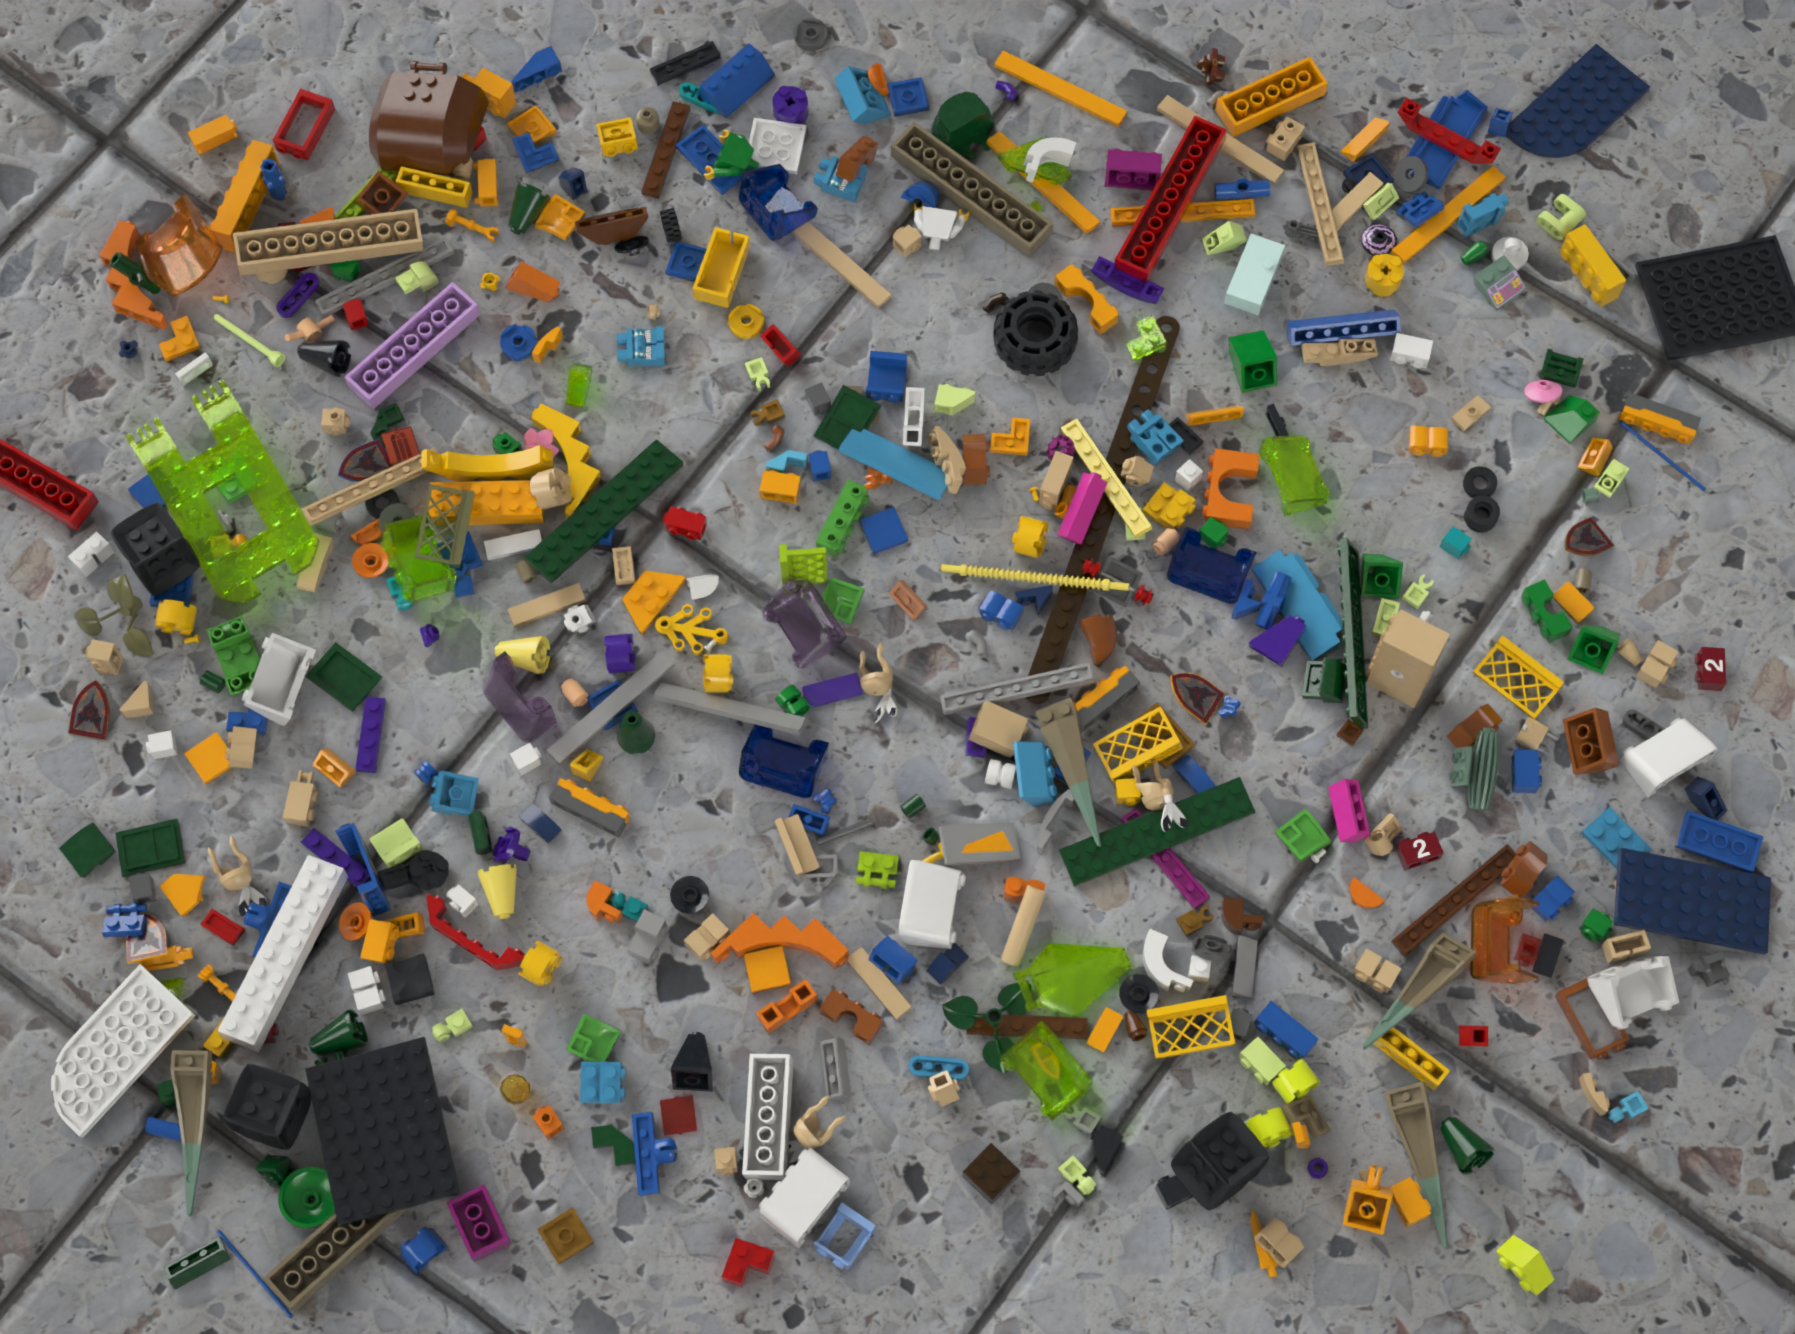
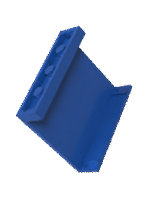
(372, 891)

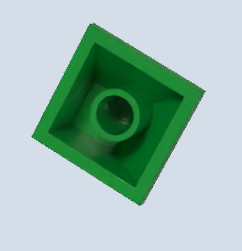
(1572, 417)
(1380, 576)
(1594, 647)

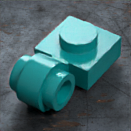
(395, 591)
(631, 909)

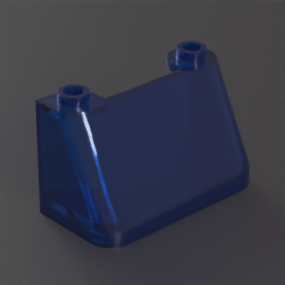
(772, 203)
(1209, 569)
(781, 763)

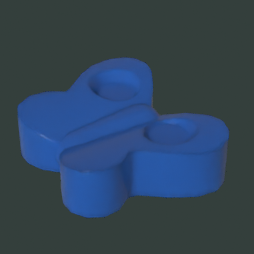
(1230, 707)
(826, 800)

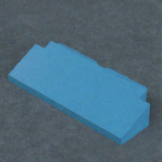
(895, 462)
(1304, 601)

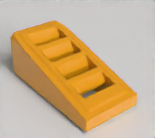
(412, 918)

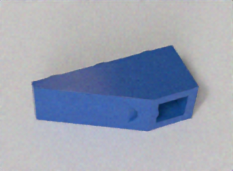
(539, 67)

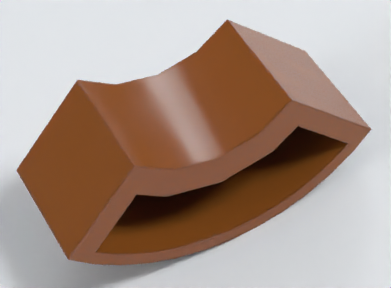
(975, 459)
(1466, 732)
(1524, 869)

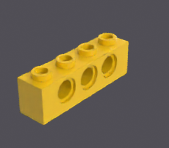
(1412, 1058)

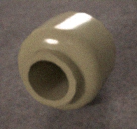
(647, 120)

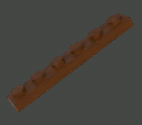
(665, 150)
(1021, 1024)

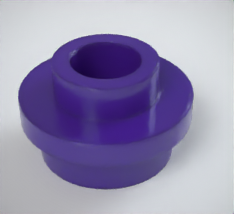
(1317, 1162)

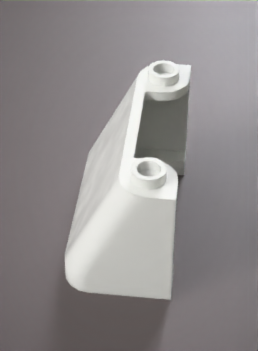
(278, 678)
(1667, 755)
(929, 905)
(1634, 988)

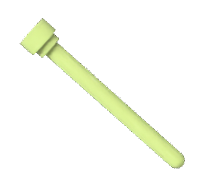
(275, 357)

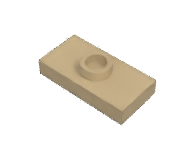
(1470, 413)
(623, 565)

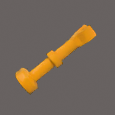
(453, 217)
(207, 974)

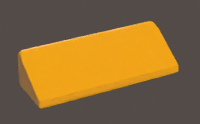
(1365, 139)
(1214, 415)

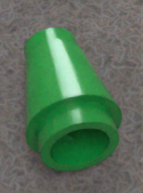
(1474, 253)

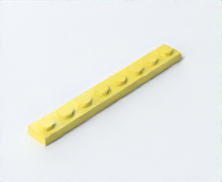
(1114, 489)

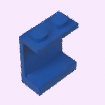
(886, 376)

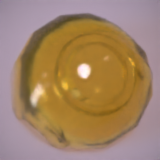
(515, 1089)

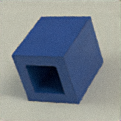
(819, 465)

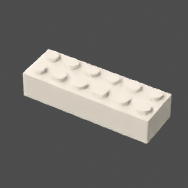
(768, 1116)

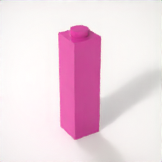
(1082, 507)

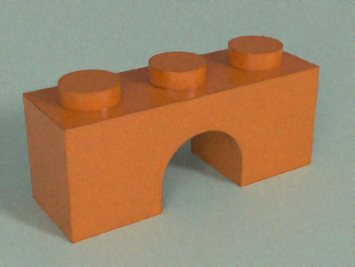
(777, 1014)

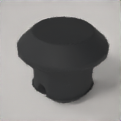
(1348, 184)

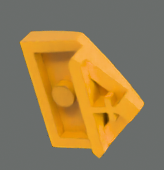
(184, 891)

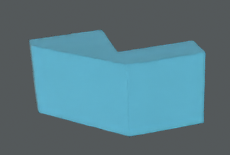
(790, 457)

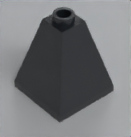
(692, 1065)

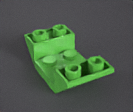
(235, 653)

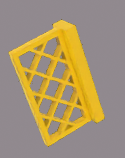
(1528, 664)
(1144, 759)
(1185, 1010)

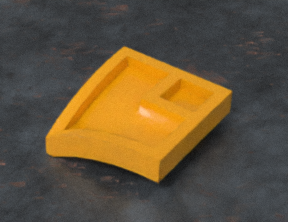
(559, 217)

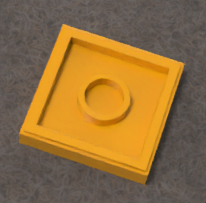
(532, 122)
(209, 758)
(767, 969)

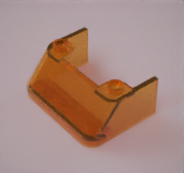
(1491, 939)

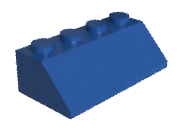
(736, 80)

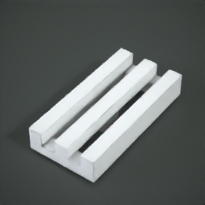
(194, 369)

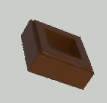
(1350, 732)

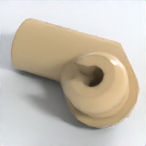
(1544, 407)

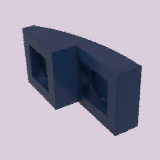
(540, 823)

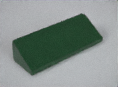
(196, 1263)

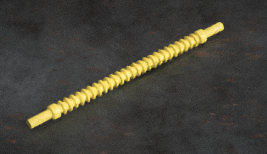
(1105, 584)

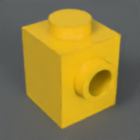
(1127, 792)

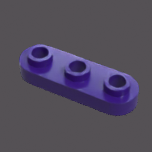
(301, 289)

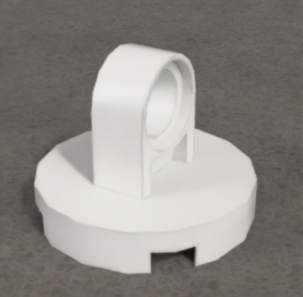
(1513, 249)

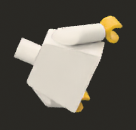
(938, 224)

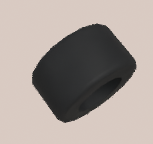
(1484, 503)

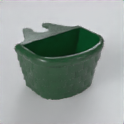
(963, 122)

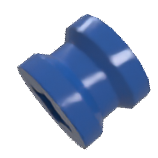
(425, 772)

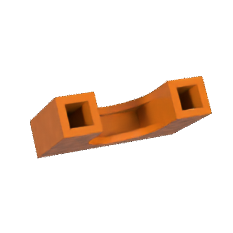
(1224, 465)

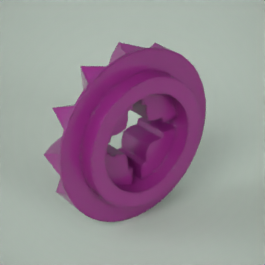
(1063, 441)

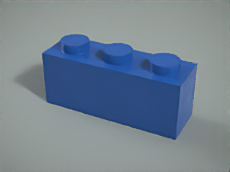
(1285, 1031)

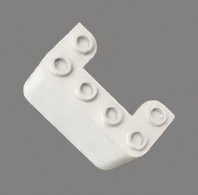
(803, 1196)

